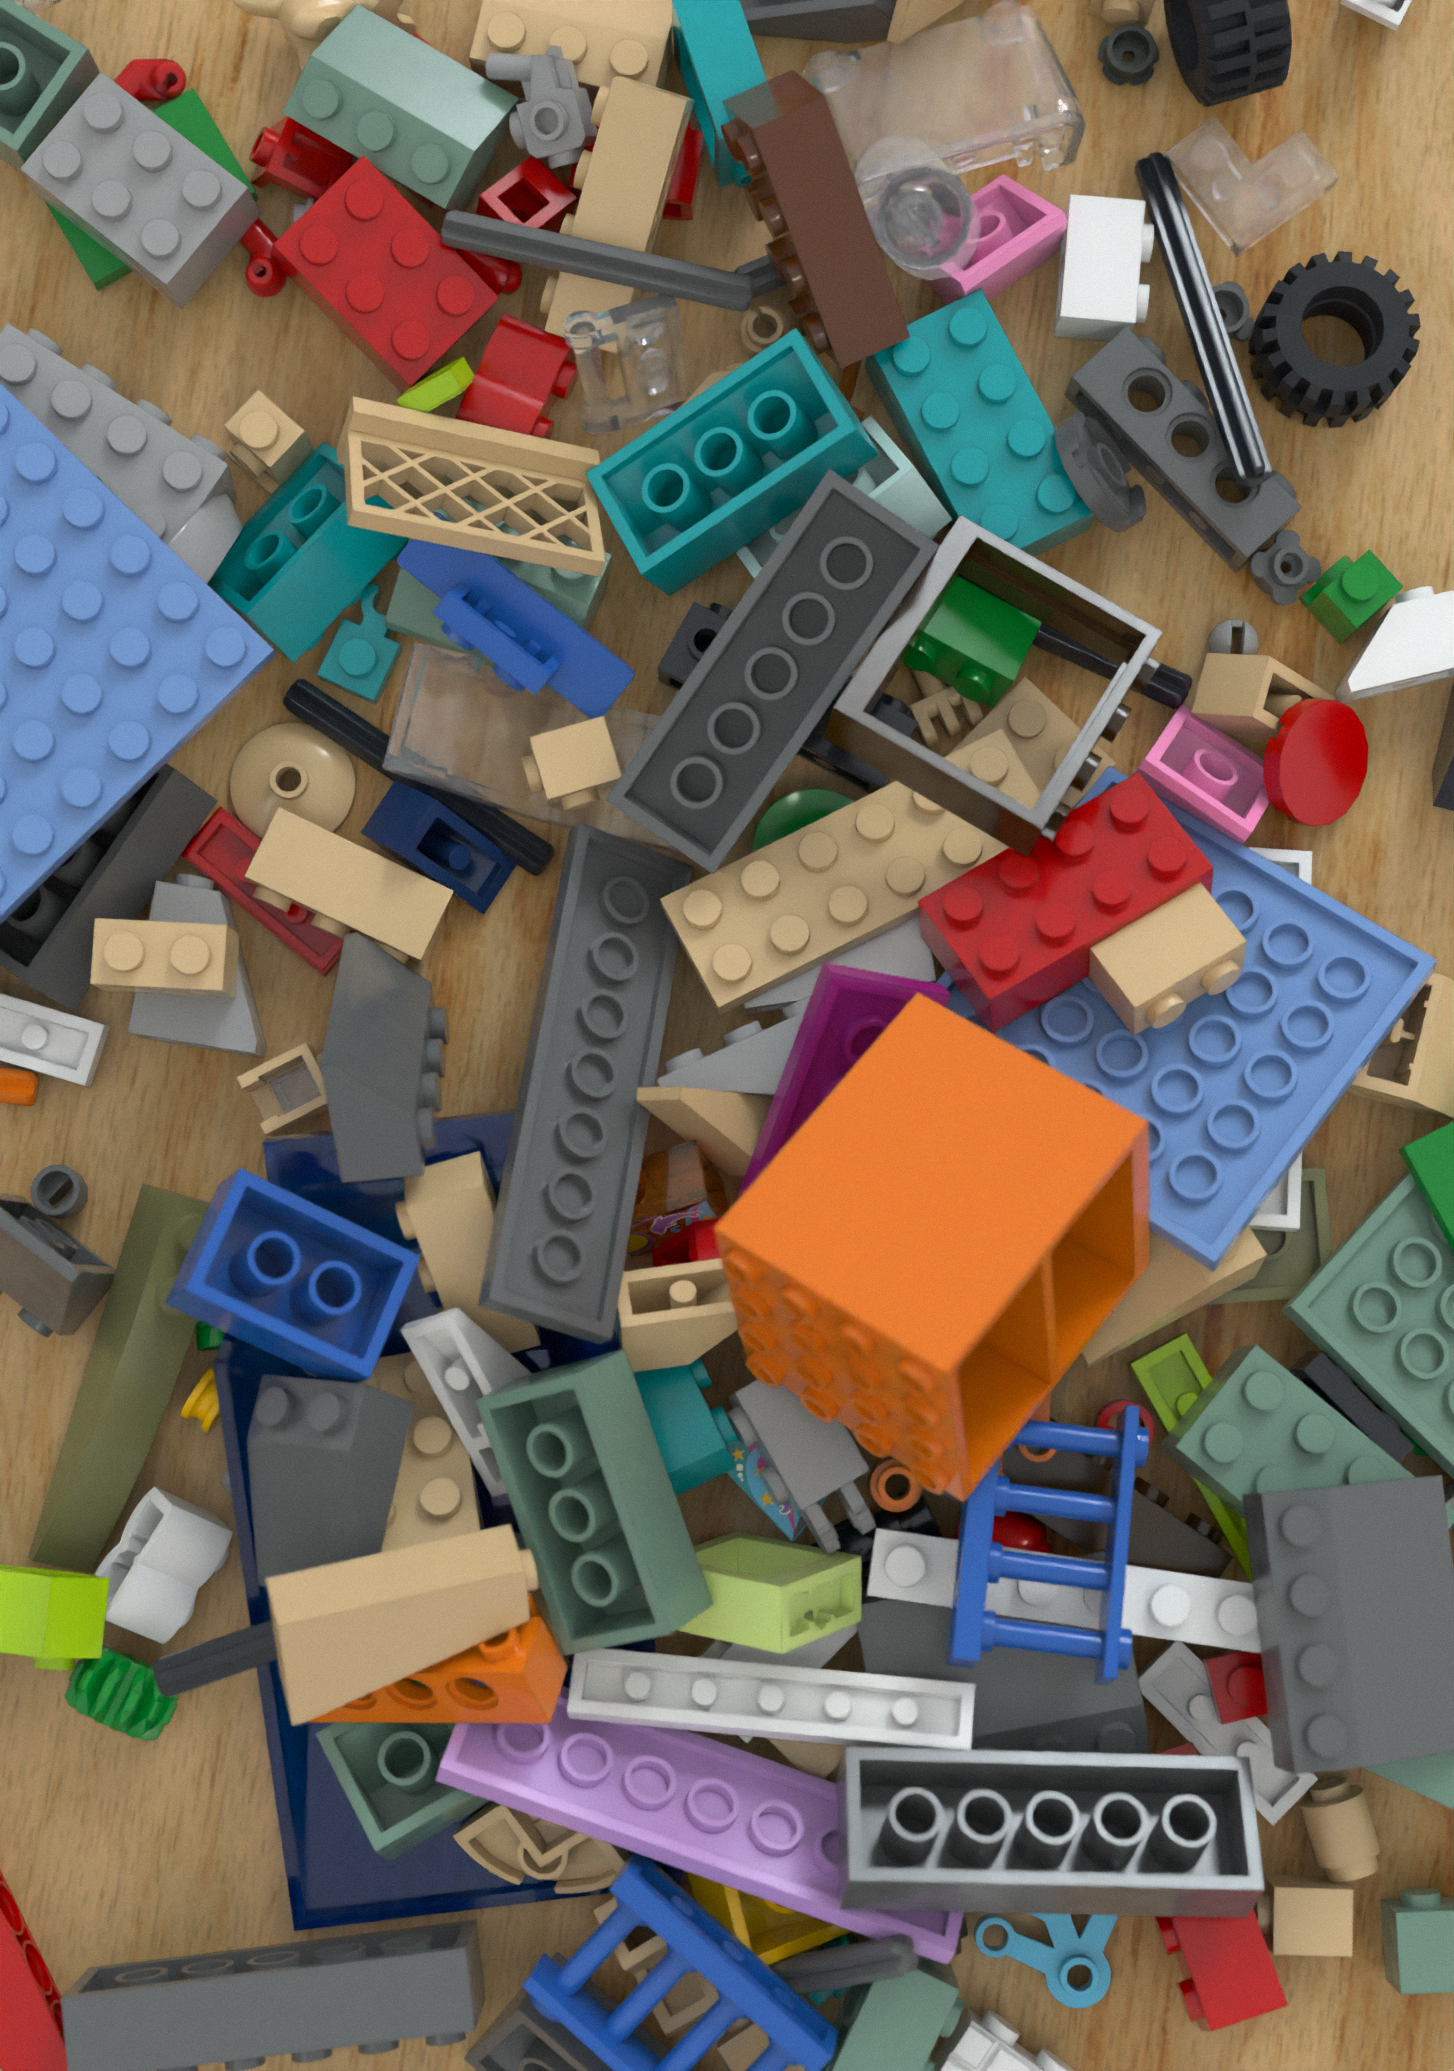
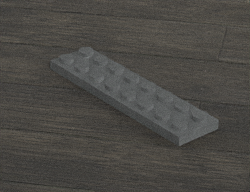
(576, 1116)

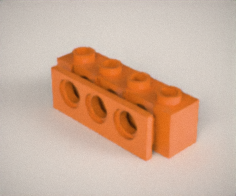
(517, 1665)

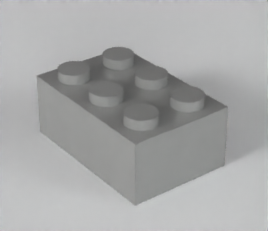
(141, 190)

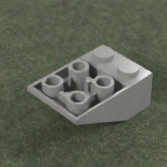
(747, 1064)

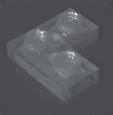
(1247, 198)

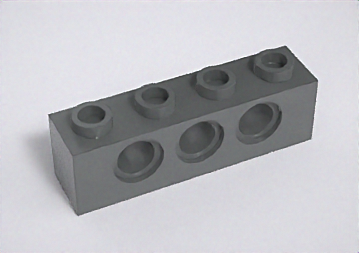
(1184, 482)

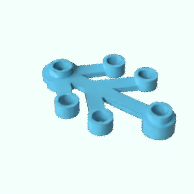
(1057, 1960)

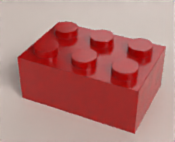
(383, 275)

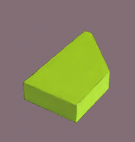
(438, 386)

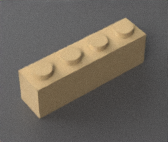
(621, 188)

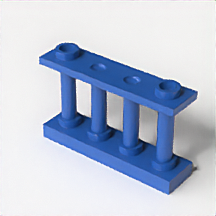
(985, 1561)
(694, 1944)

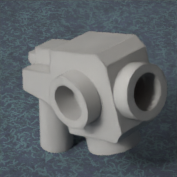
(556, 111)

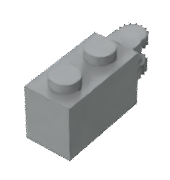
(801, 1457)

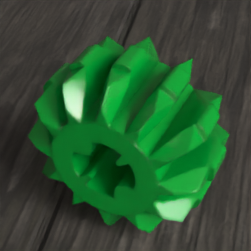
(120, 1694)

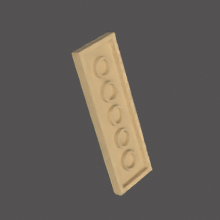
(835, 881)

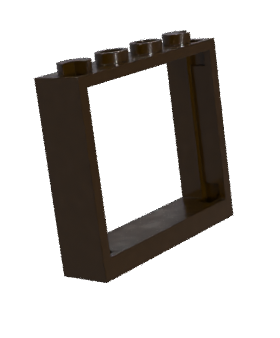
(1044, 595)

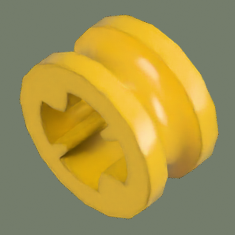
(204, 1403)

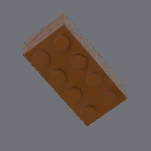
(815, 218)

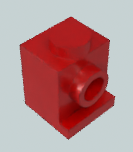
(528, 197)

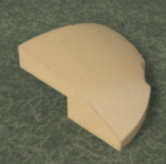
(523, 1845)

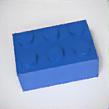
(293, 1279)

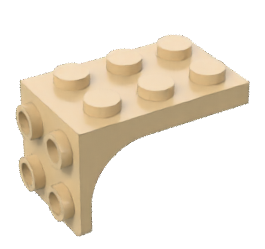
(436, 1475)

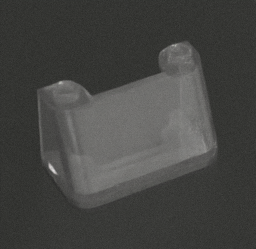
(964, 88)

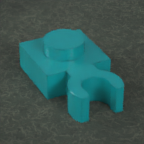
(362, 654)

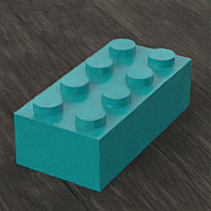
(978, 427)

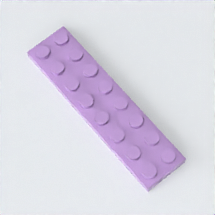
(683, 1806)

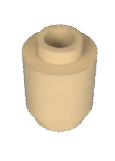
(1341, 1829)

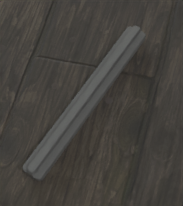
(597, 260)

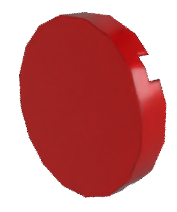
(1316, 762)

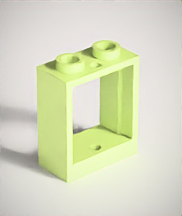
(767, 1587)

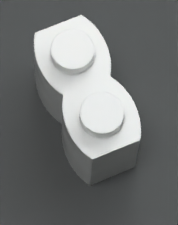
(161, 1563)

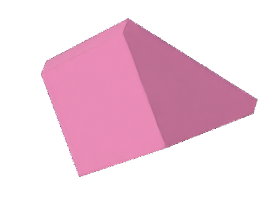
(1014, 239)
(1207, 775)

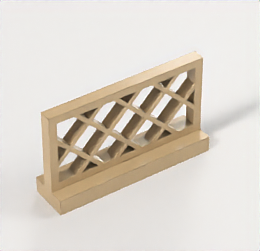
(460, 458)

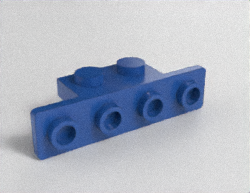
(516, 627)

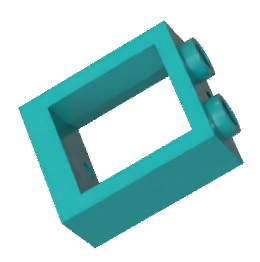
(715, 64)

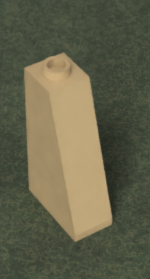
(393, 1614)

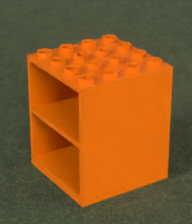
(939, 1244)

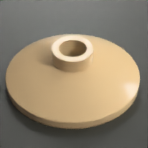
(325, 772)

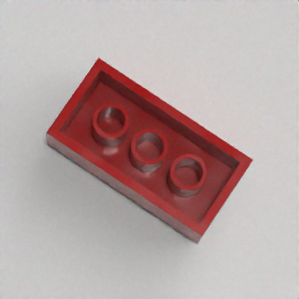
(1027, 924)

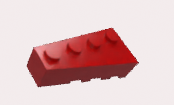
(1221, 1962)

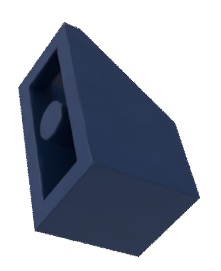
(439, 845)

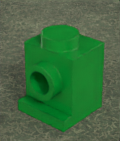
(1350, 594)

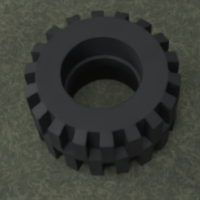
(1229, 46)
(1357, 297)

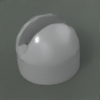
(1220, 638)

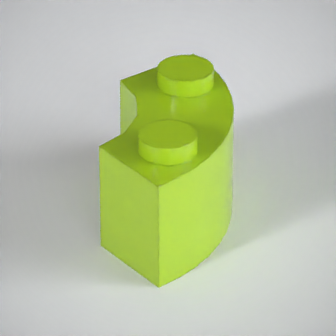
(52, 1615)

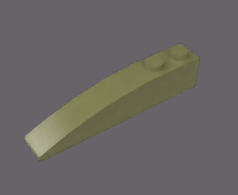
(123, 1385)

